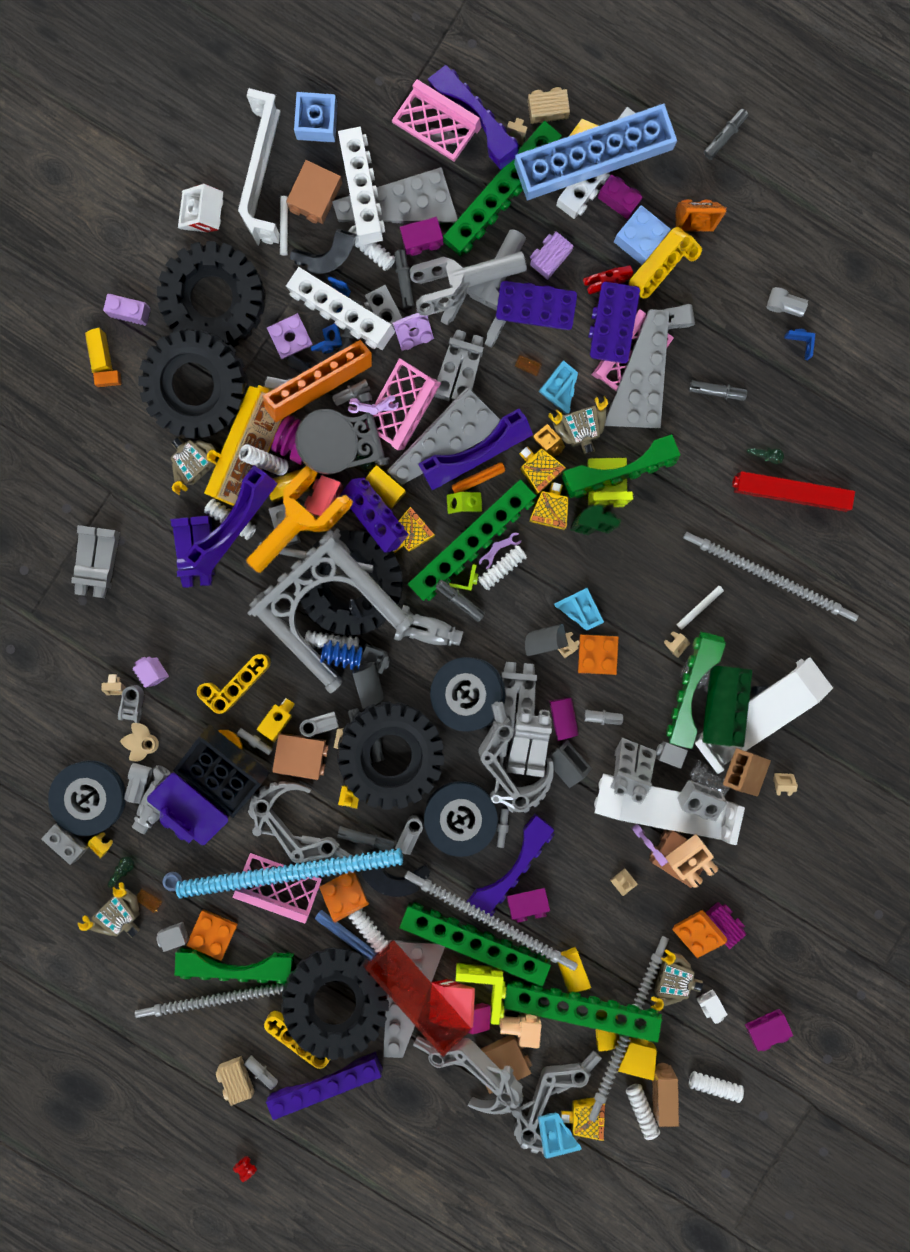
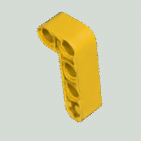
(664, 259)
(238, 681)
(289, 1041)

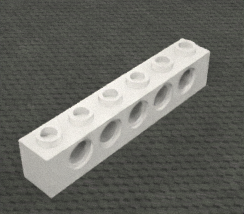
(353, 140)
(570, 203)
(303, 281)

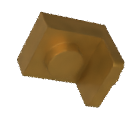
(549, 441)

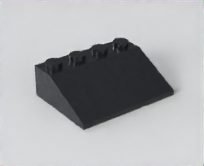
(221, 771)

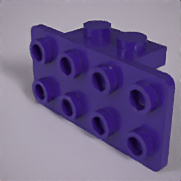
(536, 305)
(614, 322)
(186, 810)

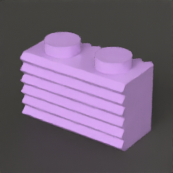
(551, 255)
(126, 309)
(150, 671)

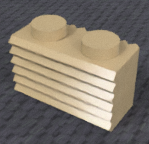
(548, 105)
(235, 1081)

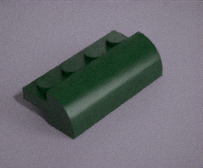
(593, 519)
(727, 706)

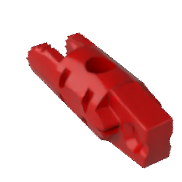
(615, 275)

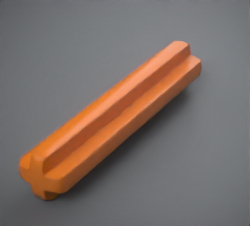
(478, 478)

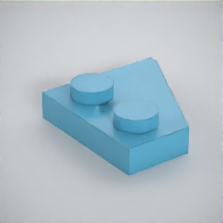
(560, 387)
(581, 609)
(556, 1136)

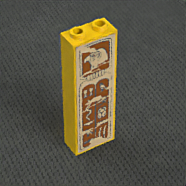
(251, 427)

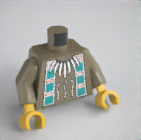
(581, 426)
(191, 462)
(115, 915)
(674, 981)

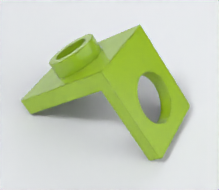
(465, 502)
(473, 580)

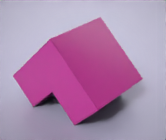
(481, 1018)

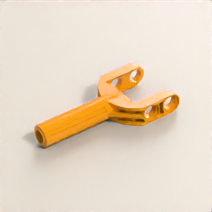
(296, 520)

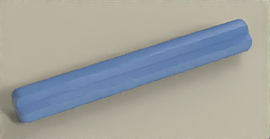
(345, 935)

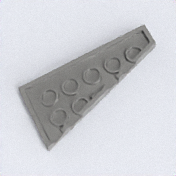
(408, 200)
(642, 383)
(454, 431)
(398, 1026)

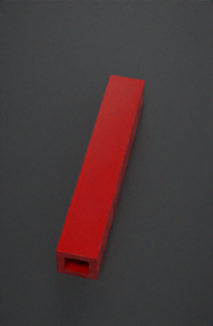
(793, 491)

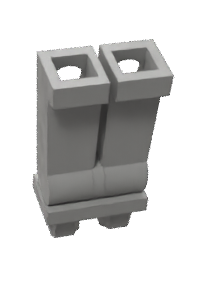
(459, 353)
(95, 560)
(518, 683)
(526, 728)
(633, 770)

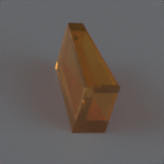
(528, 365)
(149, 900)

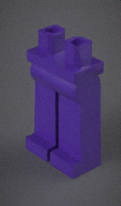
(186, 533)

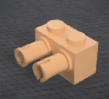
(691, 857)
(525, 1026)

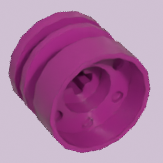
(285, 439)

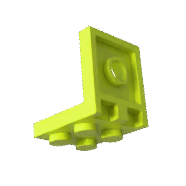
(610, 494)
(485, 975)

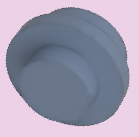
(170, 880)

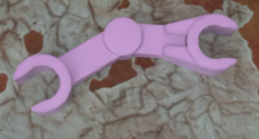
(373, 409)
(497, 546)
(658, 856)

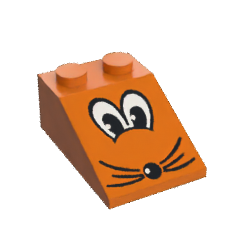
(699, 215)

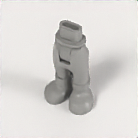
(437, 634)
(146, 813)

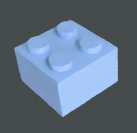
(315, 117)
(641, 235)

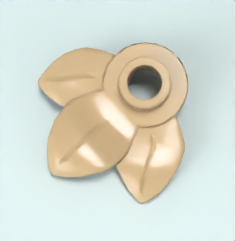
(137, 742)

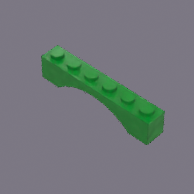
(585, 479)
(706, 655)
(193, 963)

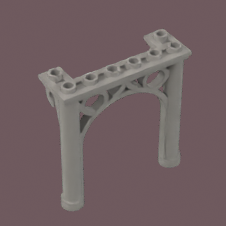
(266, 609)

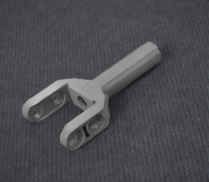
(461, 278)
(488, 292)

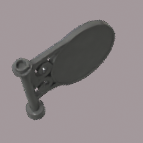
(330, 441)

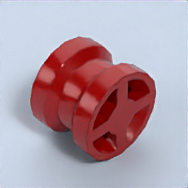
(244, 1169)

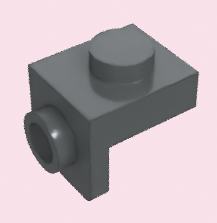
(376, 655)

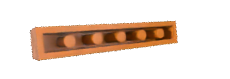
(317, 381)

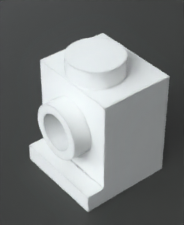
(712, 1006)

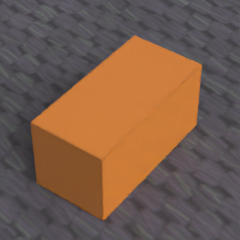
(107, 378)

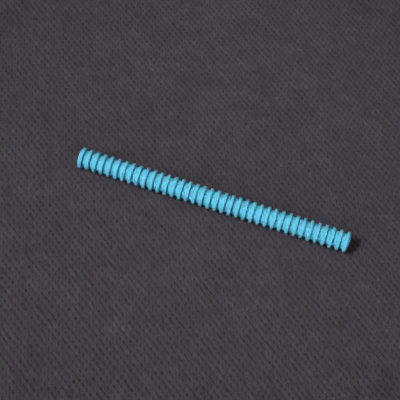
(288, 873)

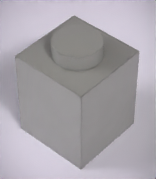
(671, 754)
(172, 937)

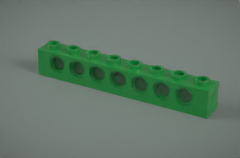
(459, 244)
(517, 491)
(535, 974)
(590, 1019)

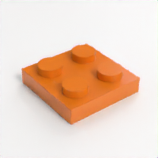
(598, 654)
(343, 896)
(212, 934)
(699, 934)

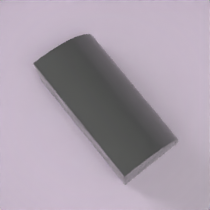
(545, 640)
(368, 684)
(569, 764)

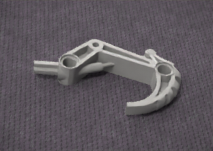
(496, 745)
(297, 852)
(551, 1076)
(499, 1081)

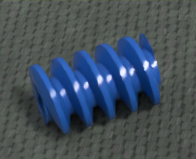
(341, 655)

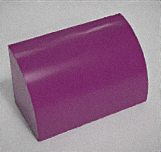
(564, 718)

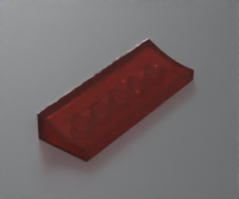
(417, 997)

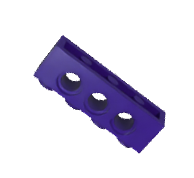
(375, 515)

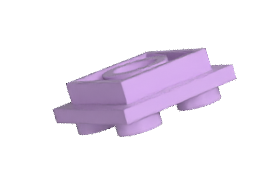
(281, 329)
(409, 339)

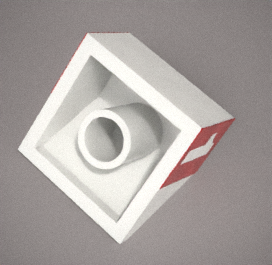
(201, 209)

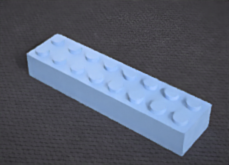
(595, 152)

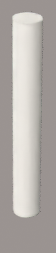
(283, 226)
(700, 607)

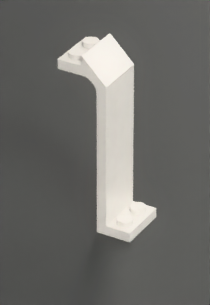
(263, 106)
(773, 710)
(664, 811)

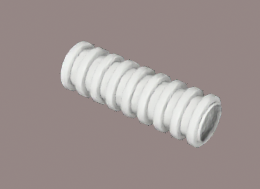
(375, 252)
(263, 460)
(221, 513)
(502, 567)
(317, 640)
(369, 930)
(716, 1087)
(642, 1111)

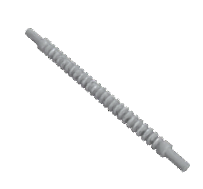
(836, 608)
(555, 956)
(159, 1009)
(600, 1098)

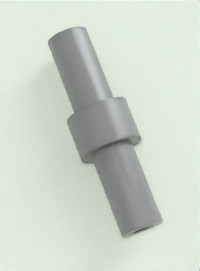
(254, 741)
(502, 827)

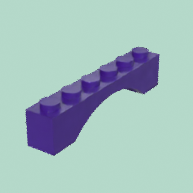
(500, 145)
(509, 432)
(208, 551)
(534, 836)
(301, 1096)

